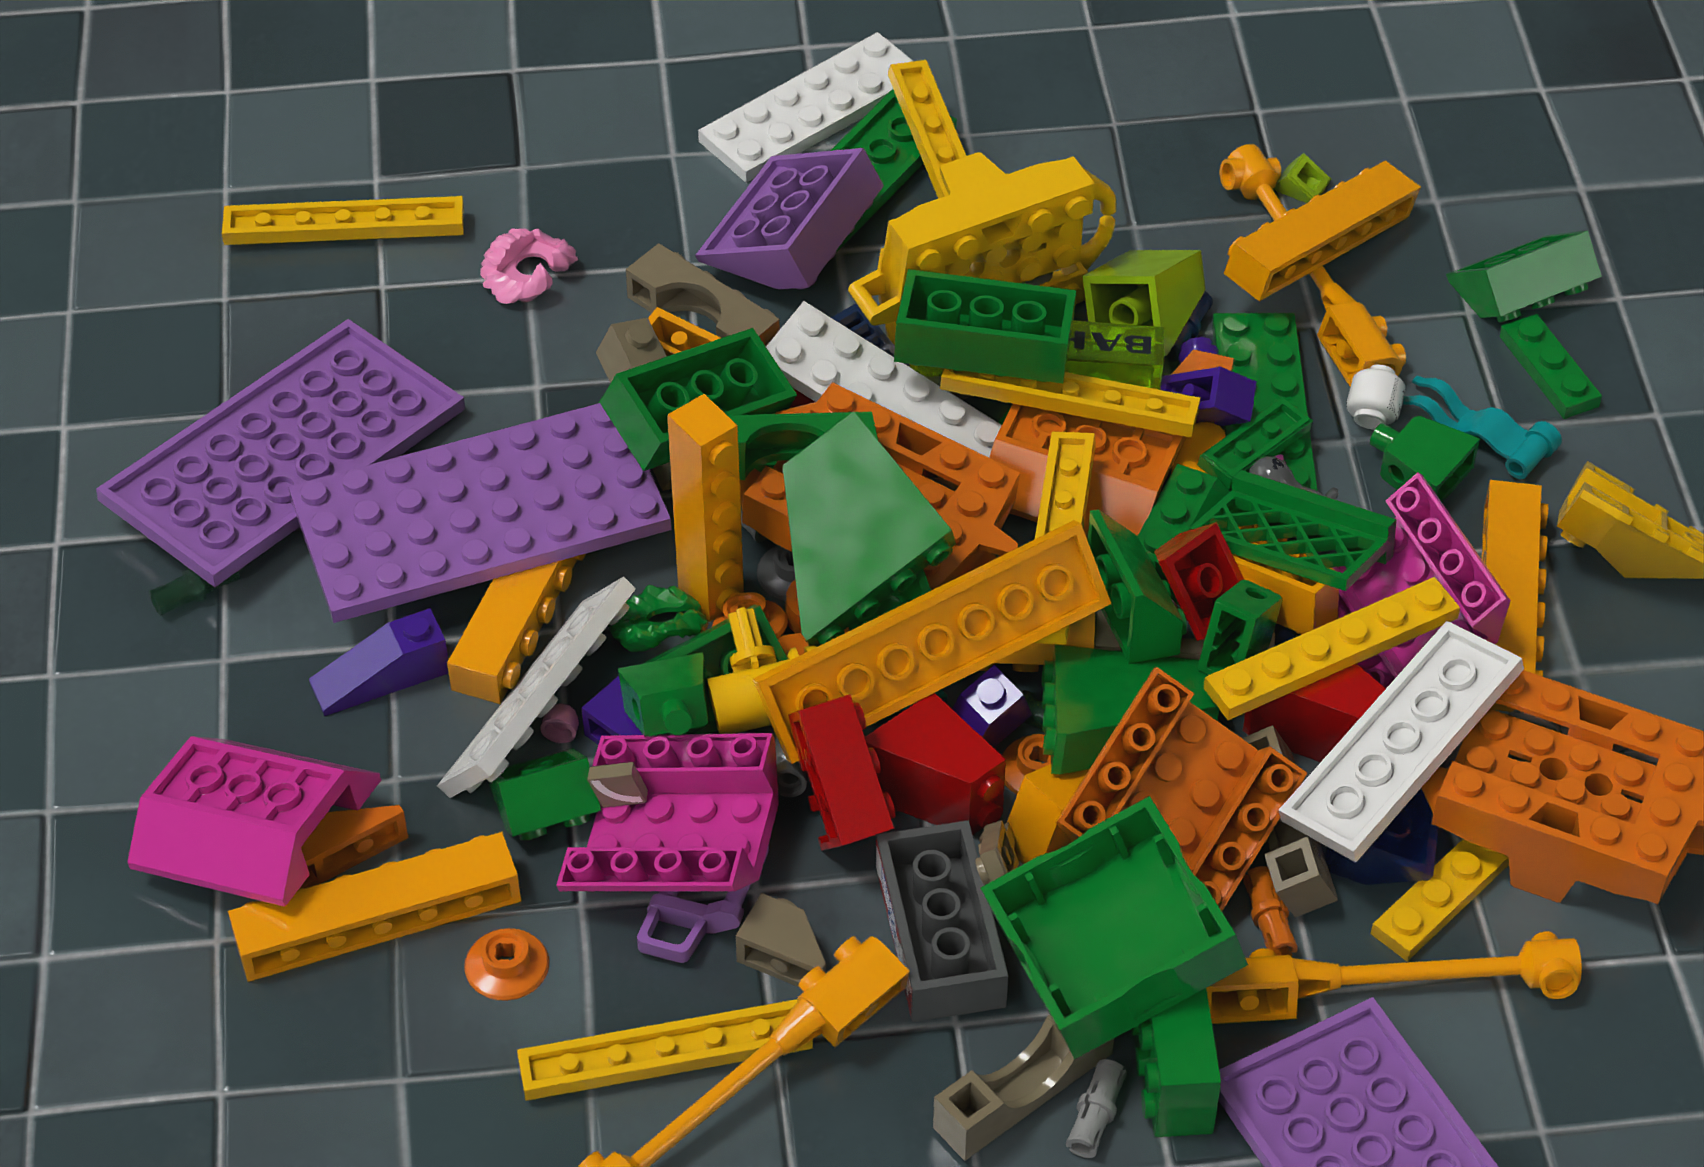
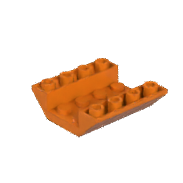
(1126, 467)
(1200, 775)

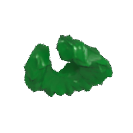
(639, 634)

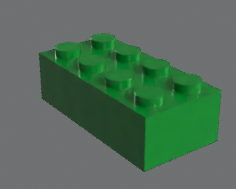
(984, 326)
(730, 371)
(1179, 1068)

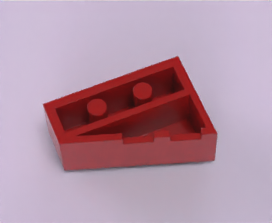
(841, 771)

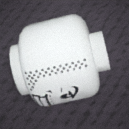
(1375, 396)

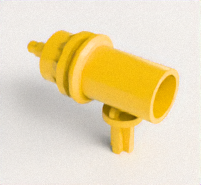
(734, 695)

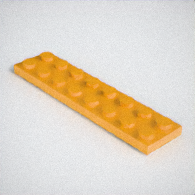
(942, 633)

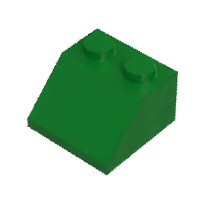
(545, 794)

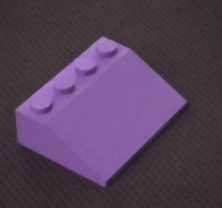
(793, 217)

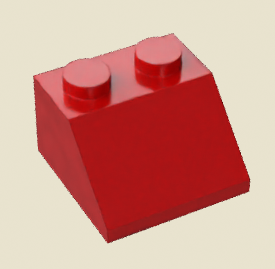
(1199, 572)

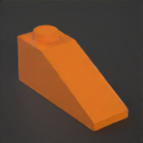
(350, 838)

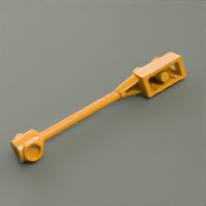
(1347, 330)
(1273, 983)
(830, 1006)

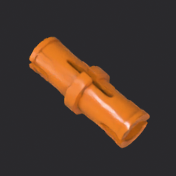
(1269, 912)

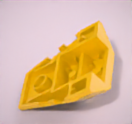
(1628, 530)

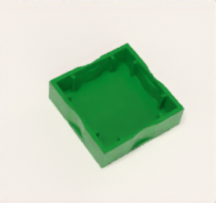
(1114, 927)

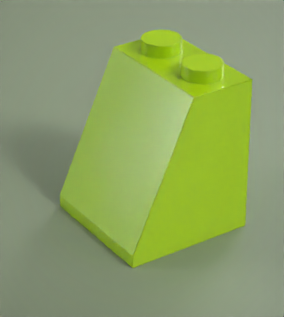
(1147, 290)

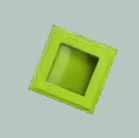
(1302, 179)

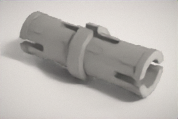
(1096, 1108)

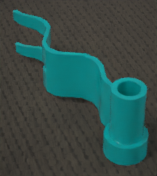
(1520, 446)

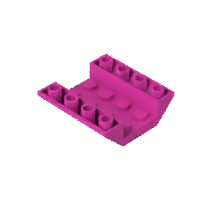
(1424, 548)
(238, 816)
(701, 821)

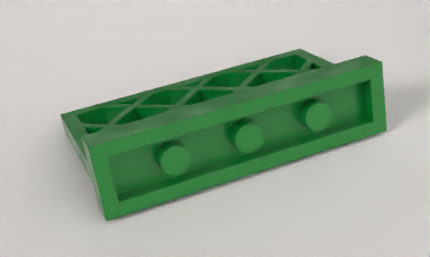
(1315, 521)

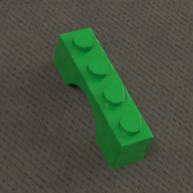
(782, 436)

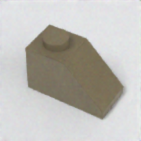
(778, 940)

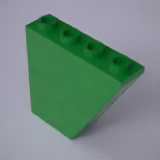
(855, 529)
(1089, 695)

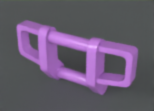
(696, 916)

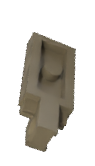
(996, 852)

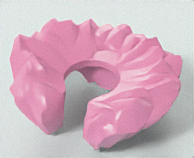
(509, 249)

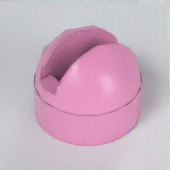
(560, 724)

